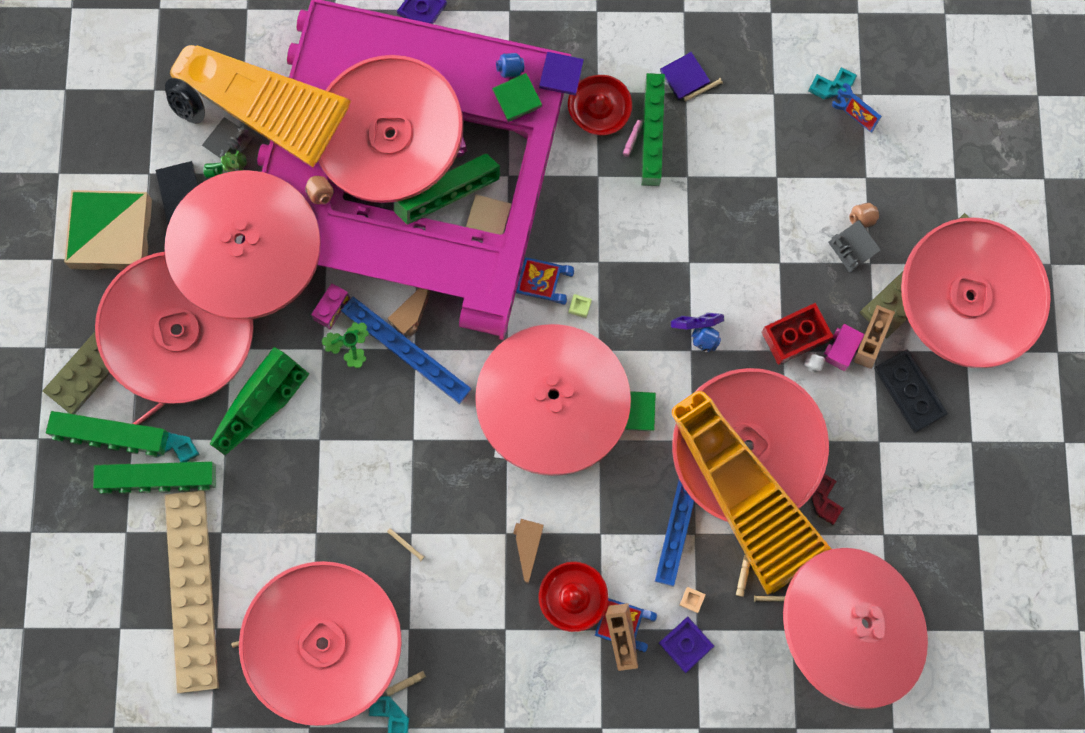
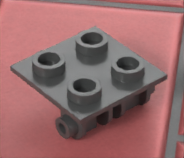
(227, 138)
(854, 246)

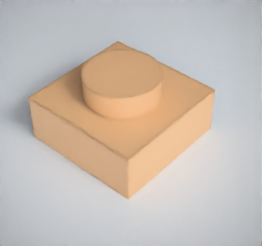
(692, 600)

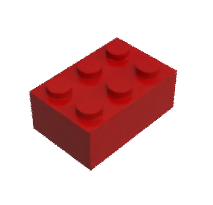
(797, 334)

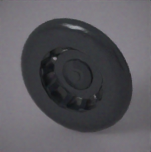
(184, 100)

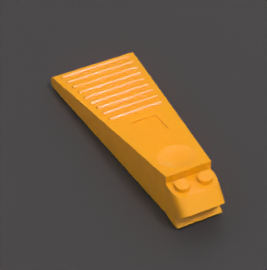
(276, 106)
(756, 507)

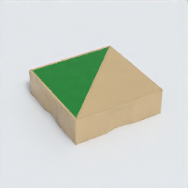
(107, 229)

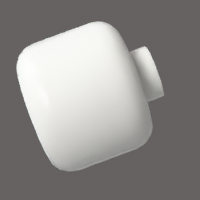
(814, 362)

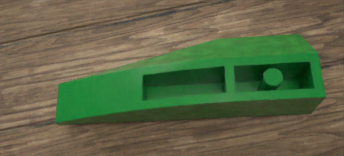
(259, 399)

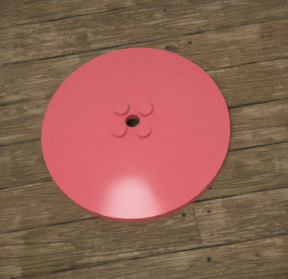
(401, 97)
(251, 276)
(1006, 284)
(138, 340)
(780, 423)
(544, 432)
(827, 633)
(282, 636)

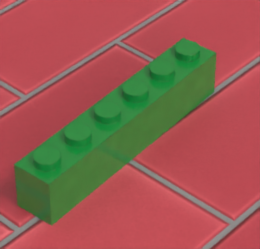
(653, 129)
(450, 188)
(107, 433)
(154, 477)

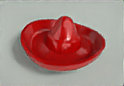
(600, 105)
(573, 596)

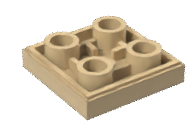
(488, 215)

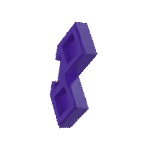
(706, 320)

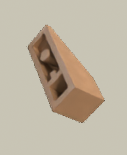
(409, 314)
(874, 337)
(527, 539)
(622, 636)

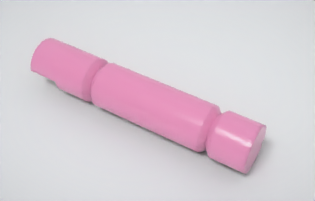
(632, 139)

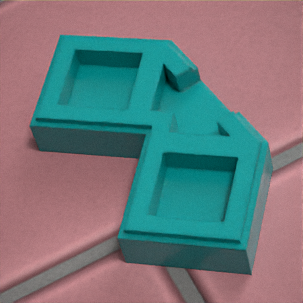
(826, 89)
(182, 446)
(387, 707)

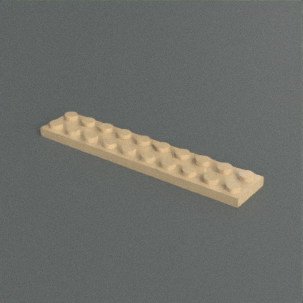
(191, 592)

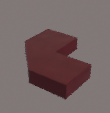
(824, 506)

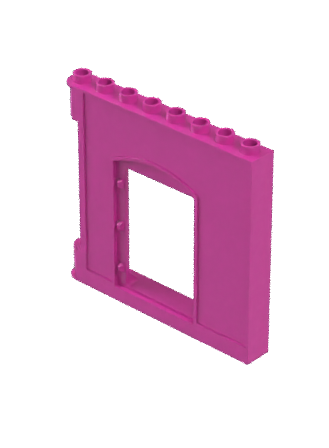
(383, 244)

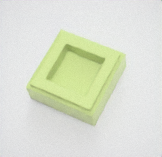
(580, 306)

